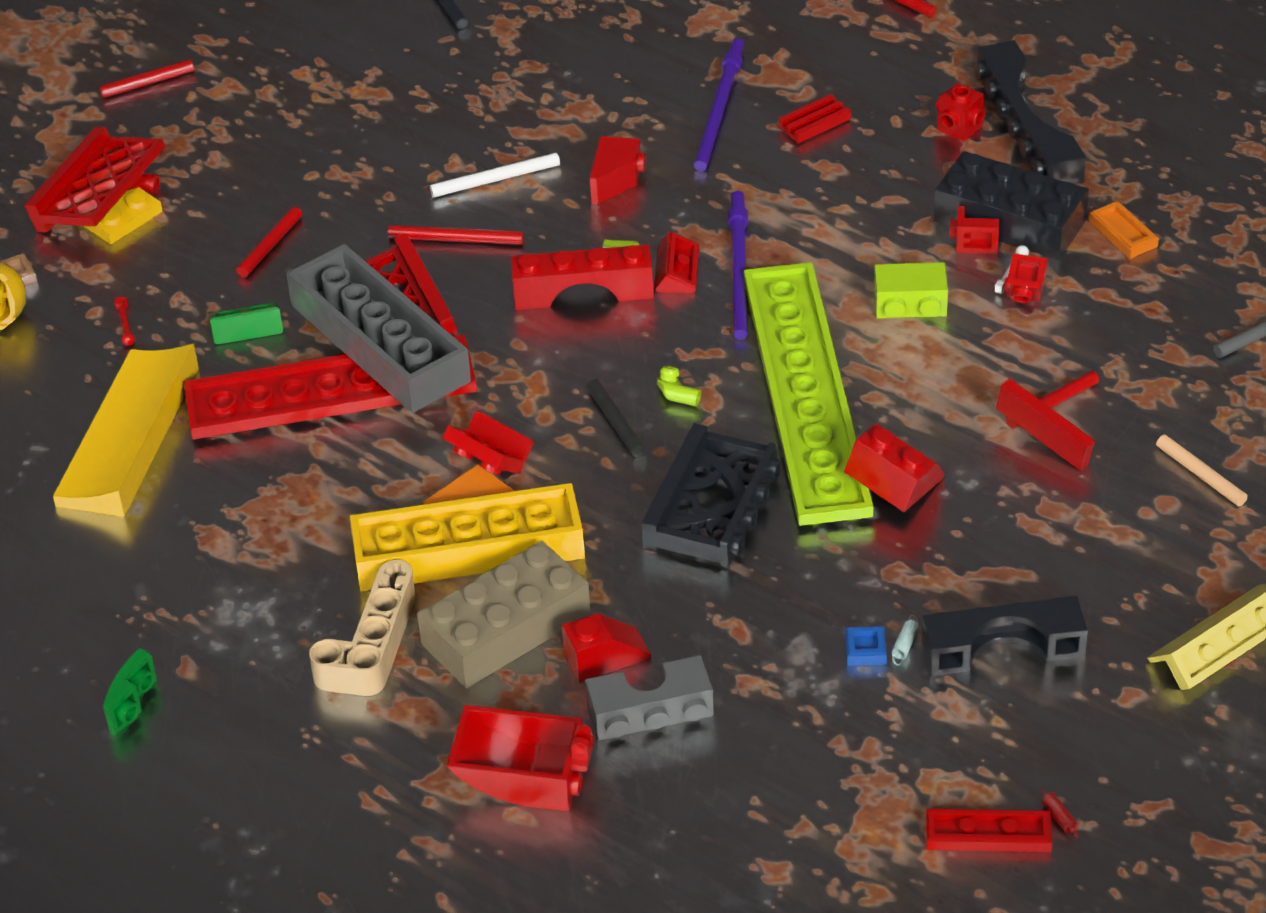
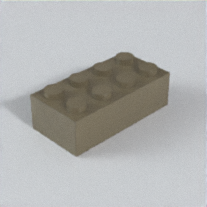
(503, 613)

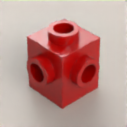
(960, 112)

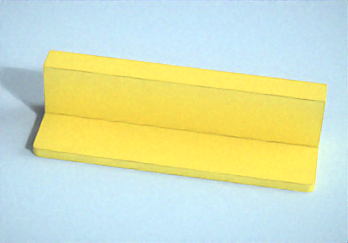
(1216, 639)

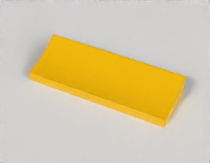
(127, 431)
(467, 533)

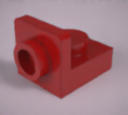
(974, 234)

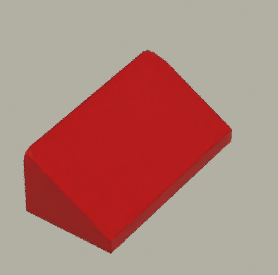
(676, 265)

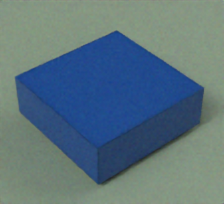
(865, 645)

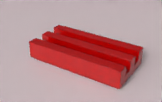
(814, 118)

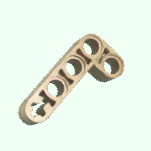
(365, 662)

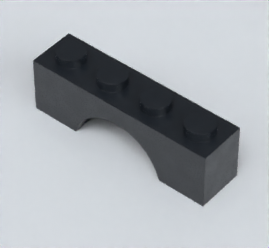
(1048, 626)

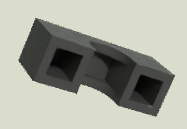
(623, 710)

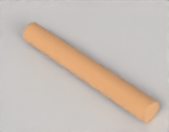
(1201, 470)

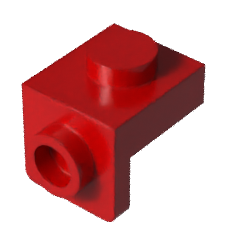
(1026, 278)

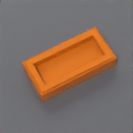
(1123, 229)

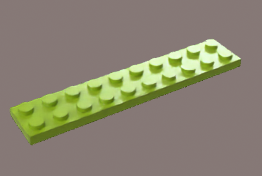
(806, 393)

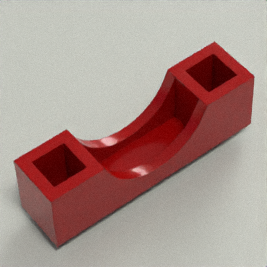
(619, 269)

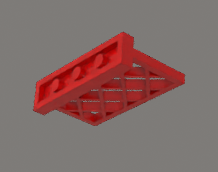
(84, 169)
(417, 281)

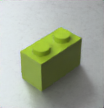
(910, 290)

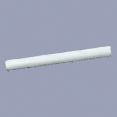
(494, 175)

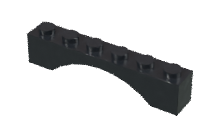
(1047, 149)

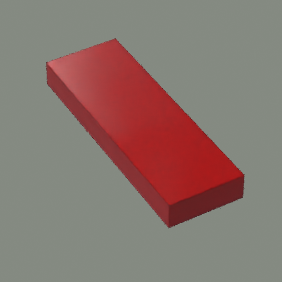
(1045, 424)
(988, 830)

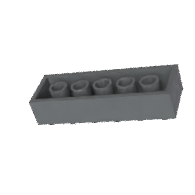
(379, 328)

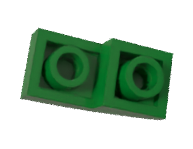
(122, 698)

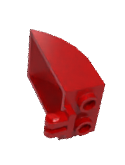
(522, 755)

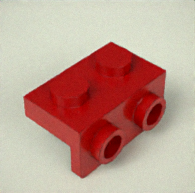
(492, 443)

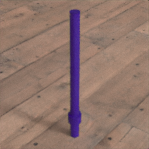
(731, 65)
(738, 222)

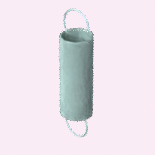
(905, 639)

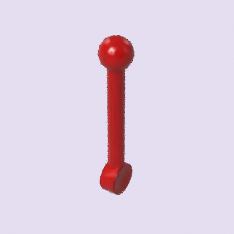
(121, 304)

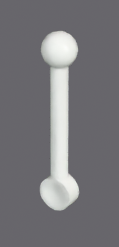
(999, 287)

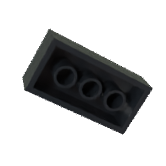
(1029, 205)

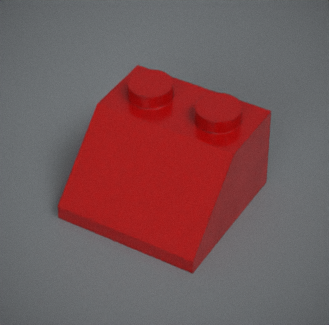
(892, 468)

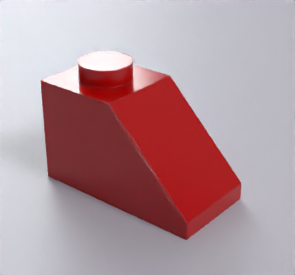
(615, 167)
(601, 646)

